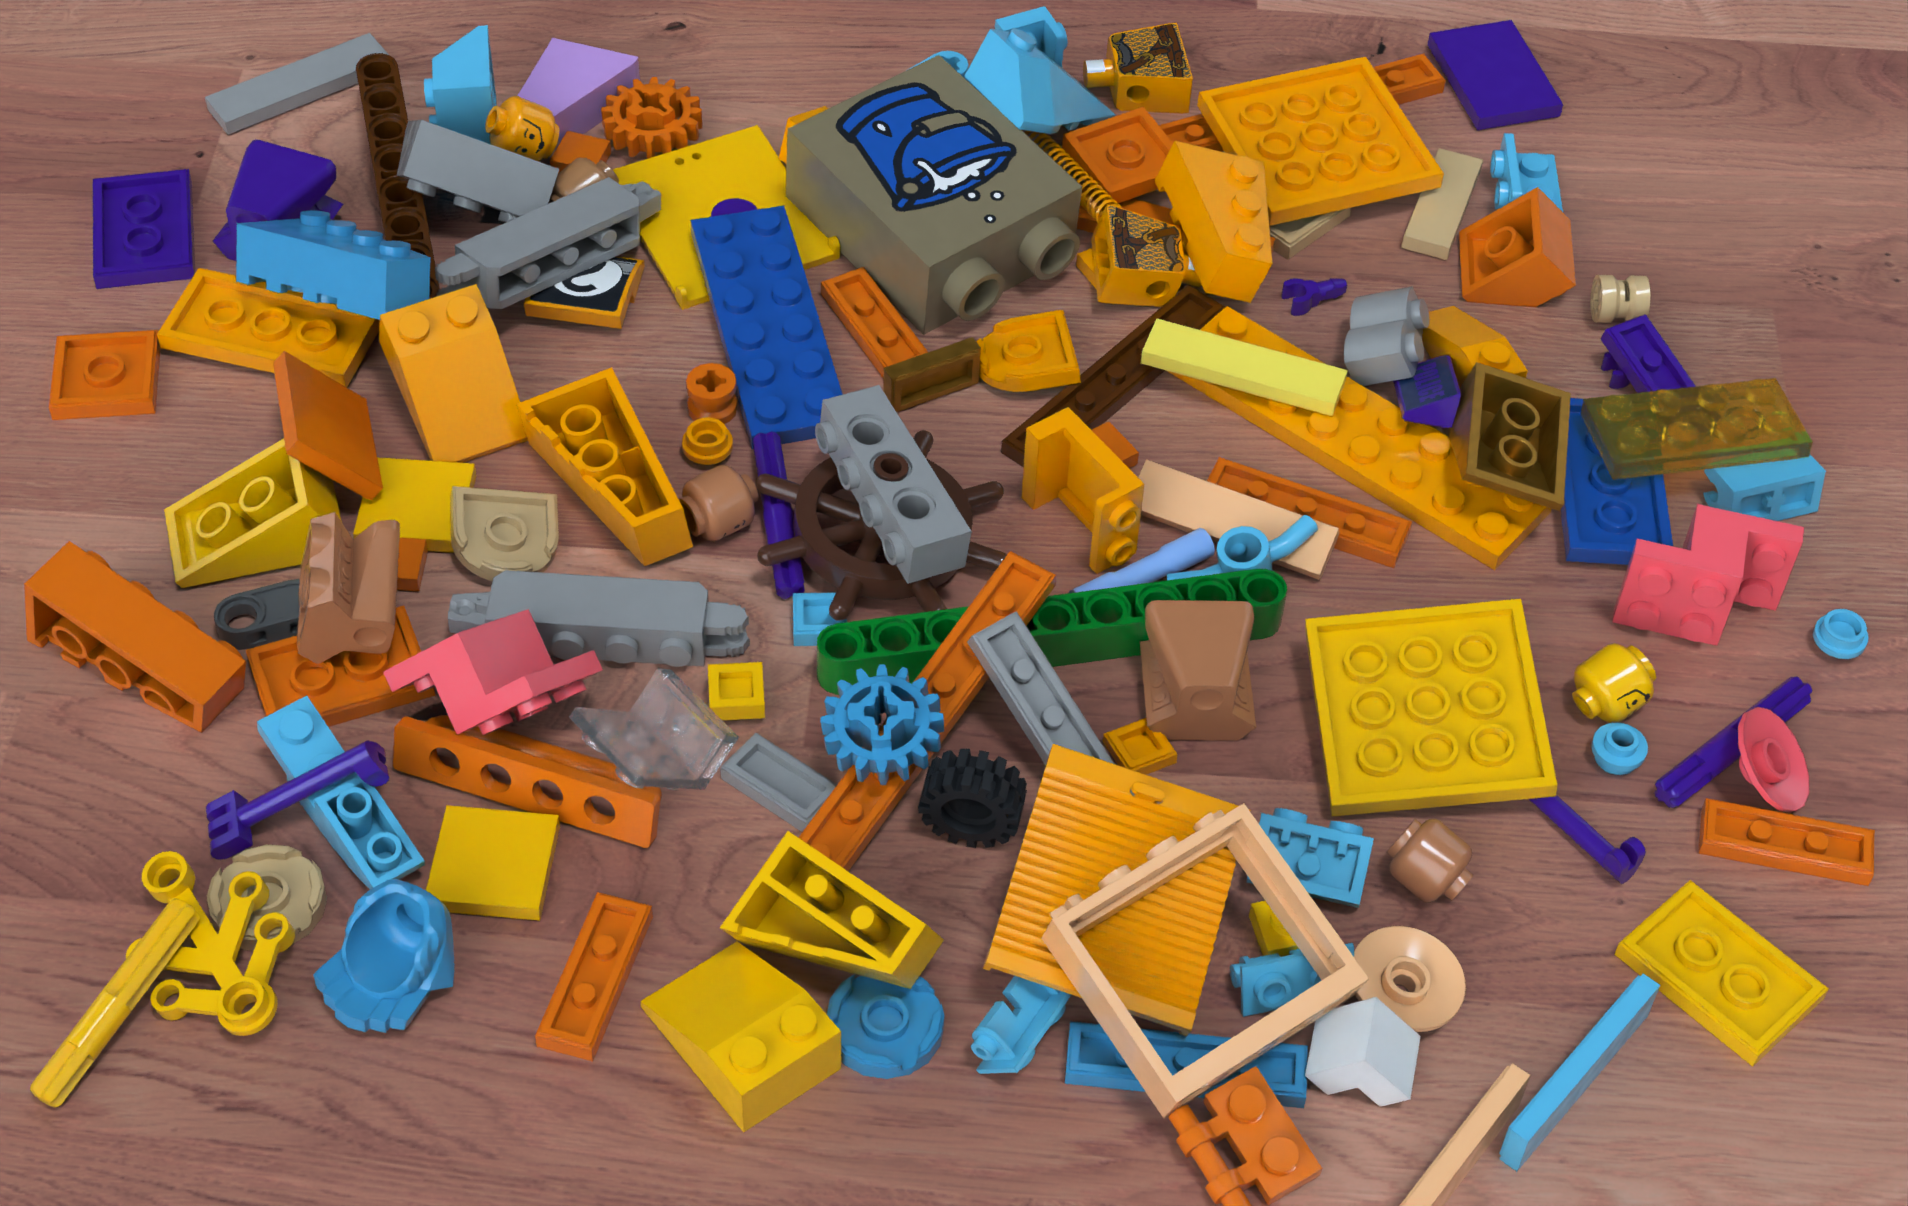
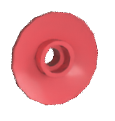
(1772, 760)

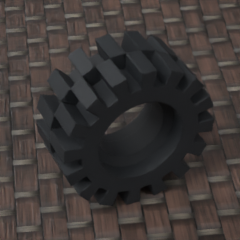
(972, 798)

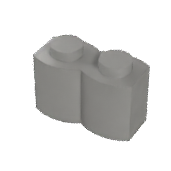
(1385, 336)

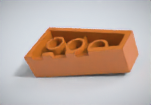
(131, 637)

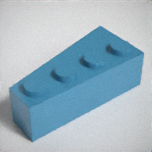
(332, 263)

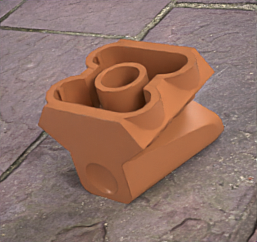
(347, 589)
(1198, 669)

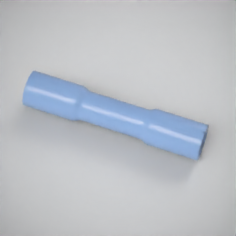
(1168, 559)

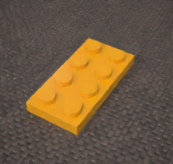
(255, 325)

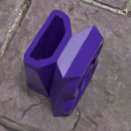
(276, 186)

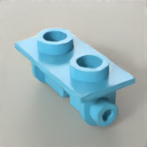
(1273, 980)
(1009, 1038)

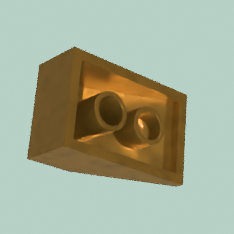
(1512, 435)

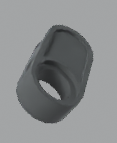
(272, 606)

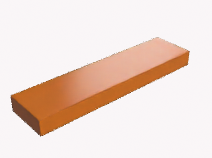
(1361, 528)

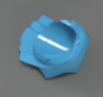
(390, 958)

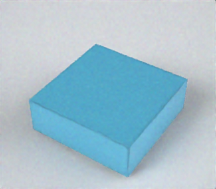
(811, 617)

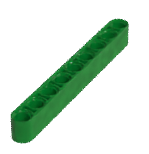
(1066, 626)

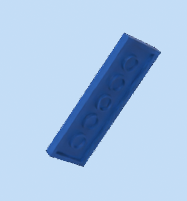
(766, 321)

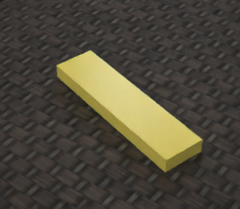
(1244, 367)

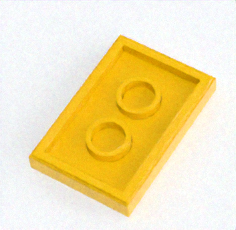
(1721, 972)

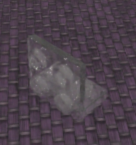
(663, 740)

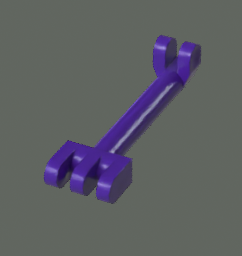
(233, 814)
(1620, 862)

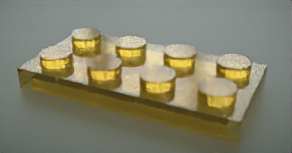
(1695, 428)

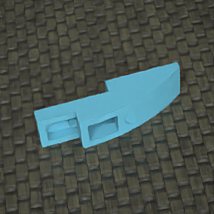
(348, 811)

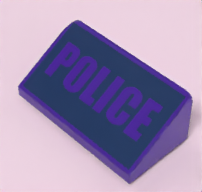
(1430, 394)

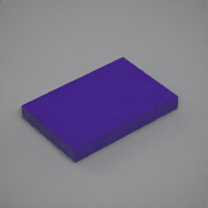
(1494, 75)
(143, 229)

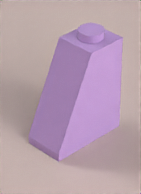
(575, 80)

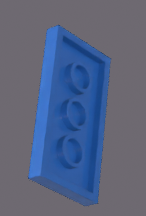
(1606, 514)

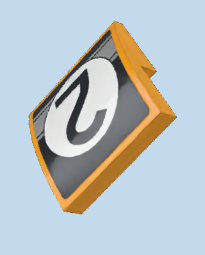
(592, 296)

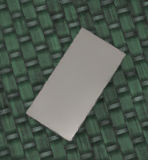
(777, 781)

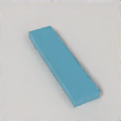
(1578, 1072)

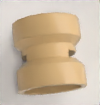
(1619, 298)

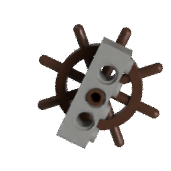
(904, 509)

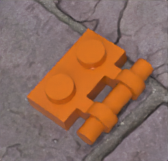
(1259, 1134)

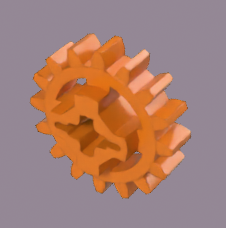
(651, 117)

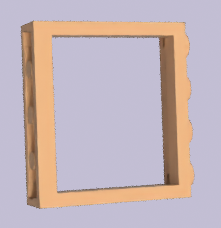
(1287, 899)

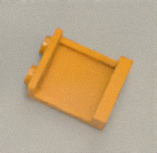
(1077, 467)

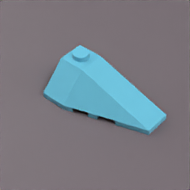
(1031, 86)

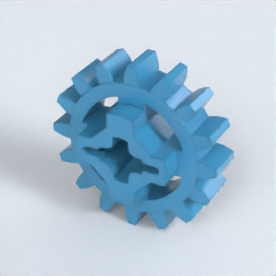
(856, 717)

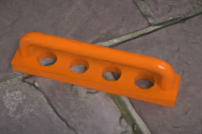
(527, 763)

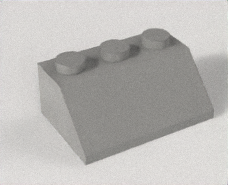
(473, 171)

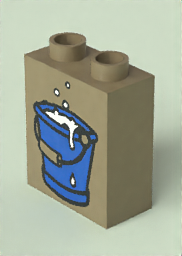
(933, 194)

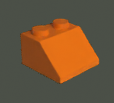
(1518, 254)

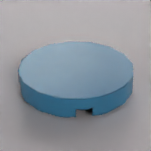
(886, 1026)

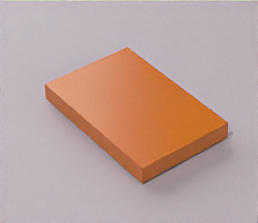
(327, 426)
(339, 687)

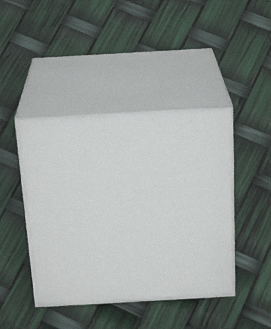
(1364, 1049)

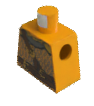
(1144, 70)
(1138, 259)

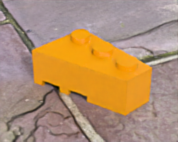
(1223, 215)

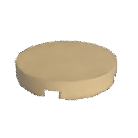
(293, 886)

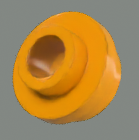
(707, 441)

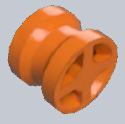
(711, 392)

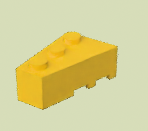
(829, 917)

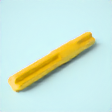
(114, 1003)

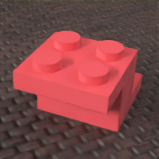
(1721, 562)
(494, 673)

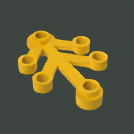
(218, 951)

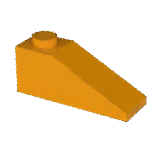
(1468, 342)

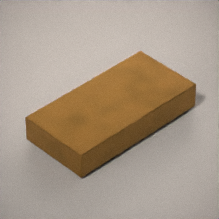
(932, 374)

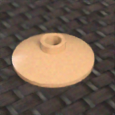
(1419, 964)

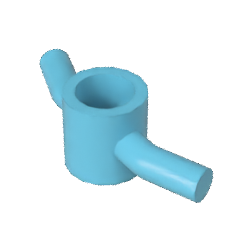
(1249, 549)

